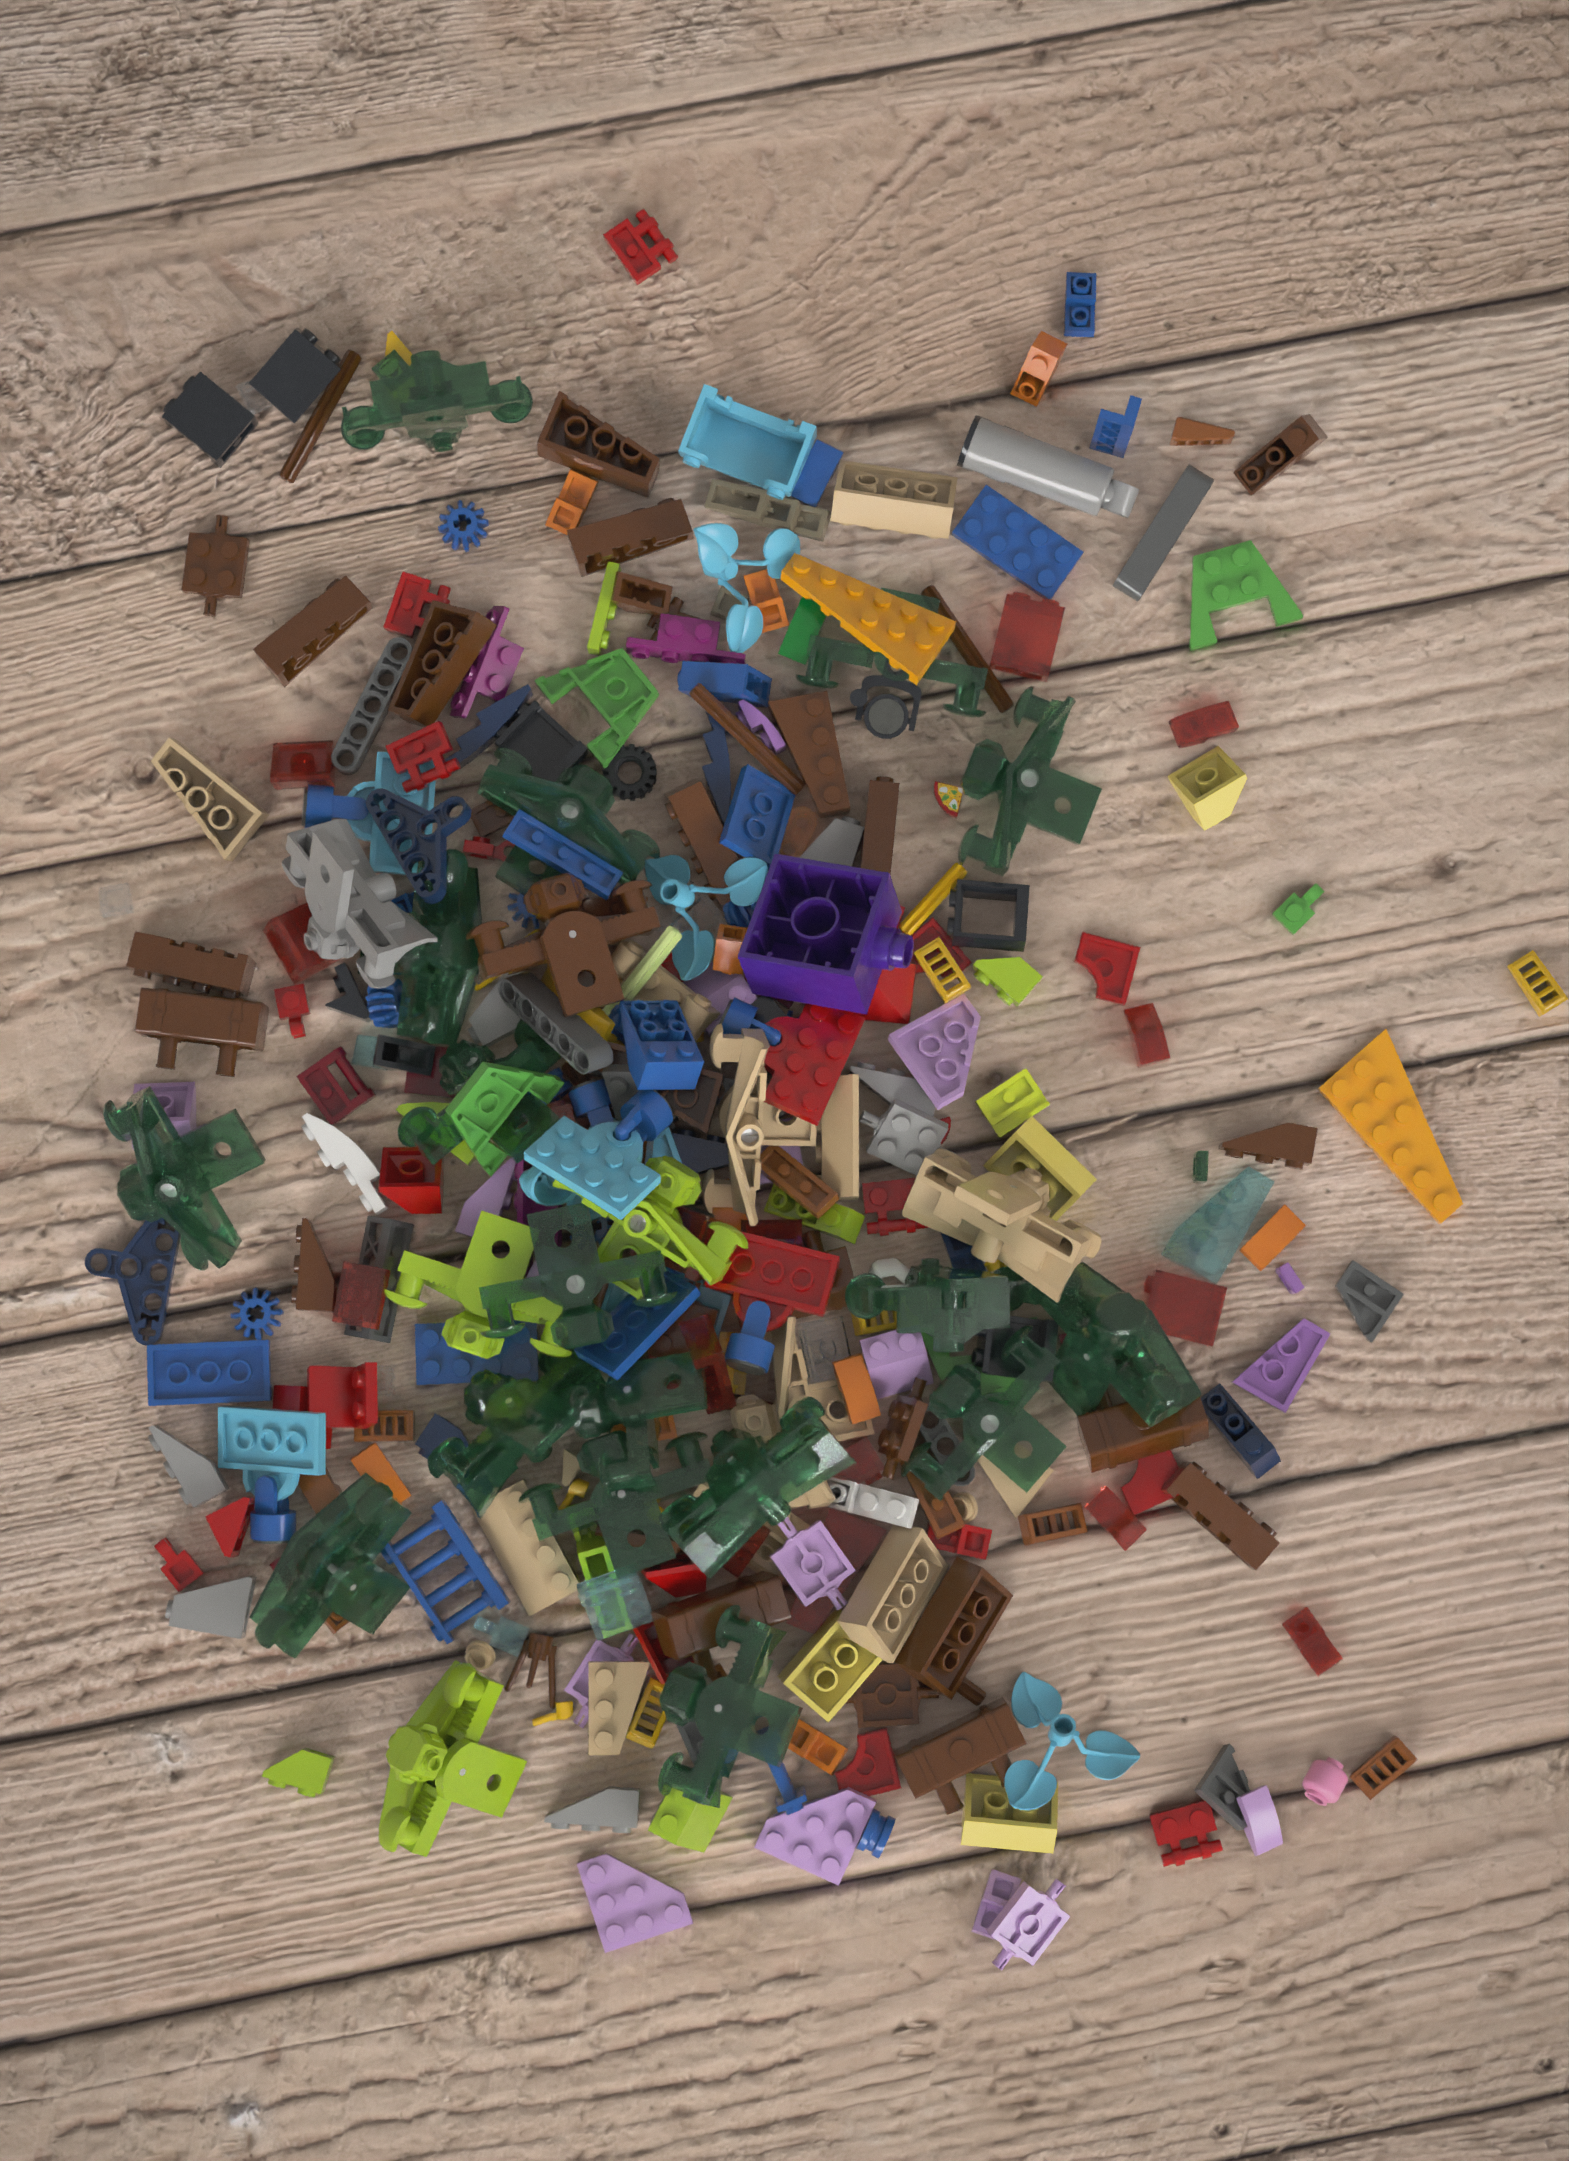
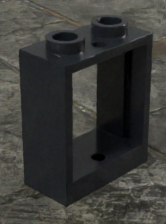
(991, 891)

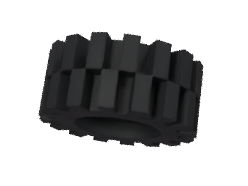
(646, 781)

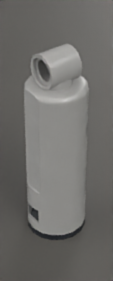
(1044, 469)

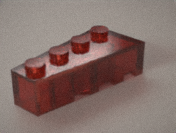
(857, 1542)

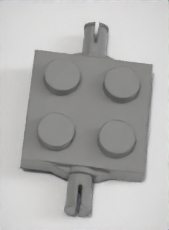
(904, 1135)

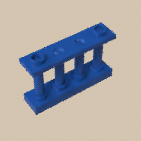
(475, 1570)
(790, 1798)

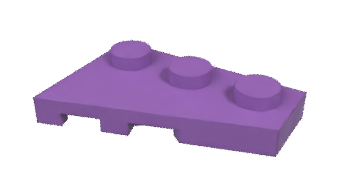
(1284, 1366)

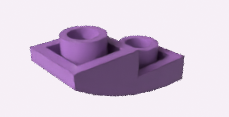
(755, 721)

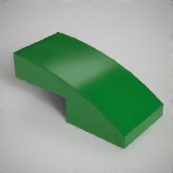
(806, 621)

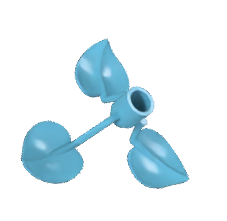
(715, 548)
(669, 887)
(1039, 1702)

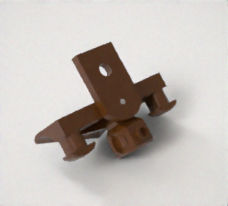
(570, 940)

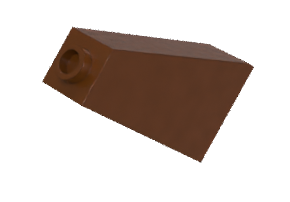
(880, 824)

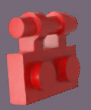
(632, 250)
(408, 604)
(419, 748)
(887, 1197)
(1182, 1823)

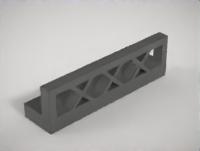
(388, 1253)

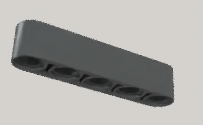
(1163, 532)
(371, 721)
(543, 1013)

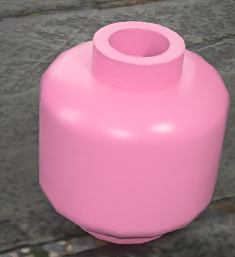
(1325, 1781)

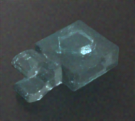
(505, 1635)

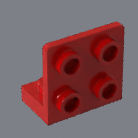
(344, 1394)

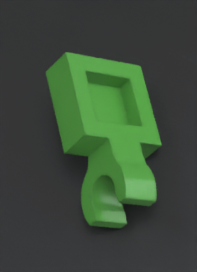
(1297, 910)

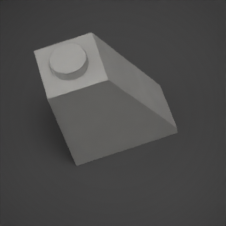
(837, 843)
(493, 1019)
(214, 1609)

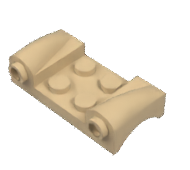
(665, 986)

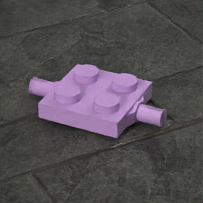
(812, 1563)
(599, 1652)
(1028, 1923)

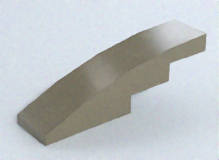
(761, 509)

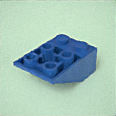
(659, 1045)

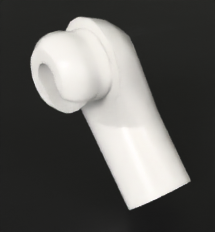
(889, 1267)

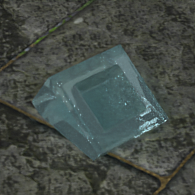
(365, 1051)

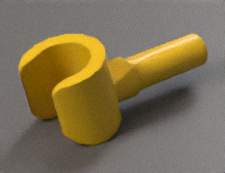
(578, 1488)
(563, 1711)

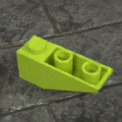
(836, 1222)

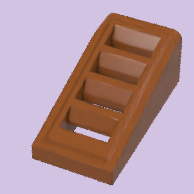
(1192, 432)
(409, 1427)
(1027, 1528)
(1390, 1776)

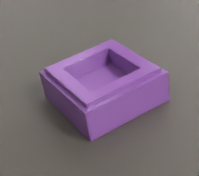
(1289, 1278)

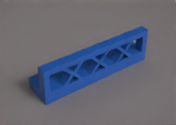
(1114, 429)
(562, 854)

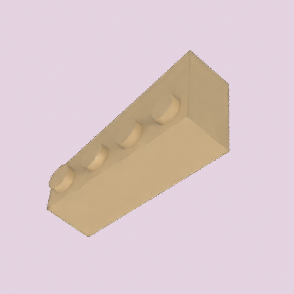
(215, 803)

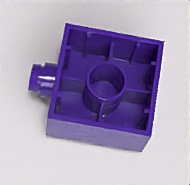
(823, 934)

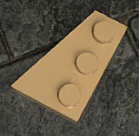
(1011, 1493)
(611, 1702)

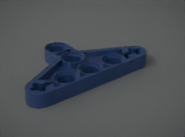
(412, 826)
(141, 1284)

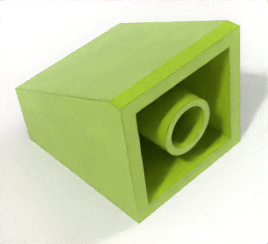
(686, 1821)

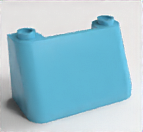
(746, 443)

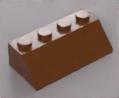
(954, 1627)

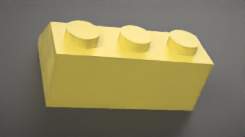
(1037, 1149)
(828, 1668)
(994, 1823)

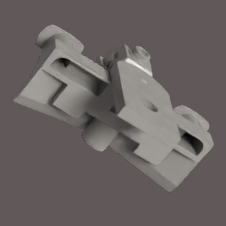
(350, 902)

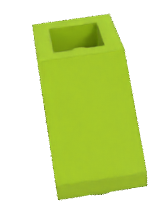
(1009, 976)
(305, 1770)

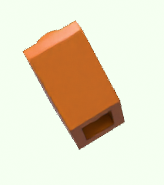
(1038, 368)
(727, 948)

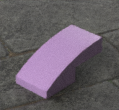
(1261, 1820)
(996, 1895)

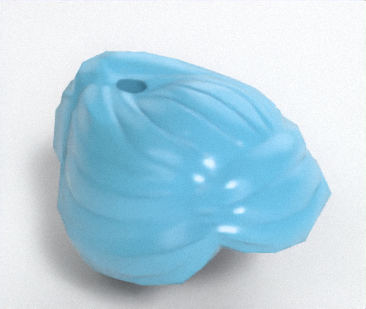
(541, 1188)

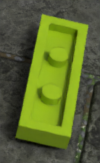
(605, 610)

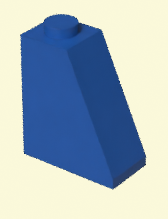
(726, 681)

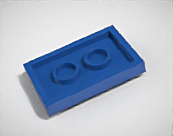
(757, 816)

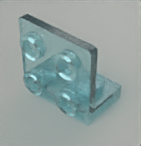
(614, 1603)

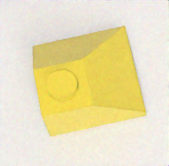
(1209, 787)

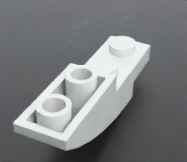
(340, 1151)
(873, 1502)

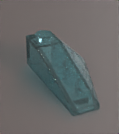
(1215, 1230)

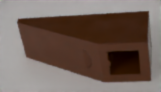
(1280, 453)
(1284, 1143)
(316, 1279)

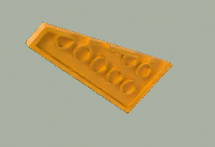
(876, 618)
(1385, 1113)

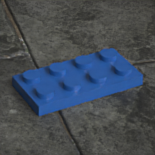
(1017, 543)
(637, 1328)
(446, 1365)
(209, 1372)

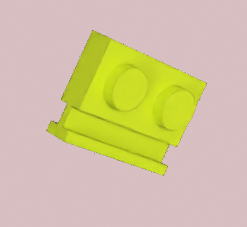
(1012, 1103)

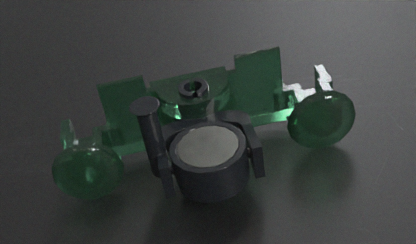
(887, 714)

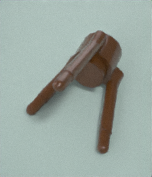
(539, 1648)

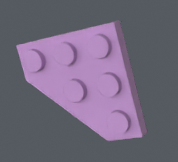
(940, 1049)
(820, 1834)
(630, 1903)

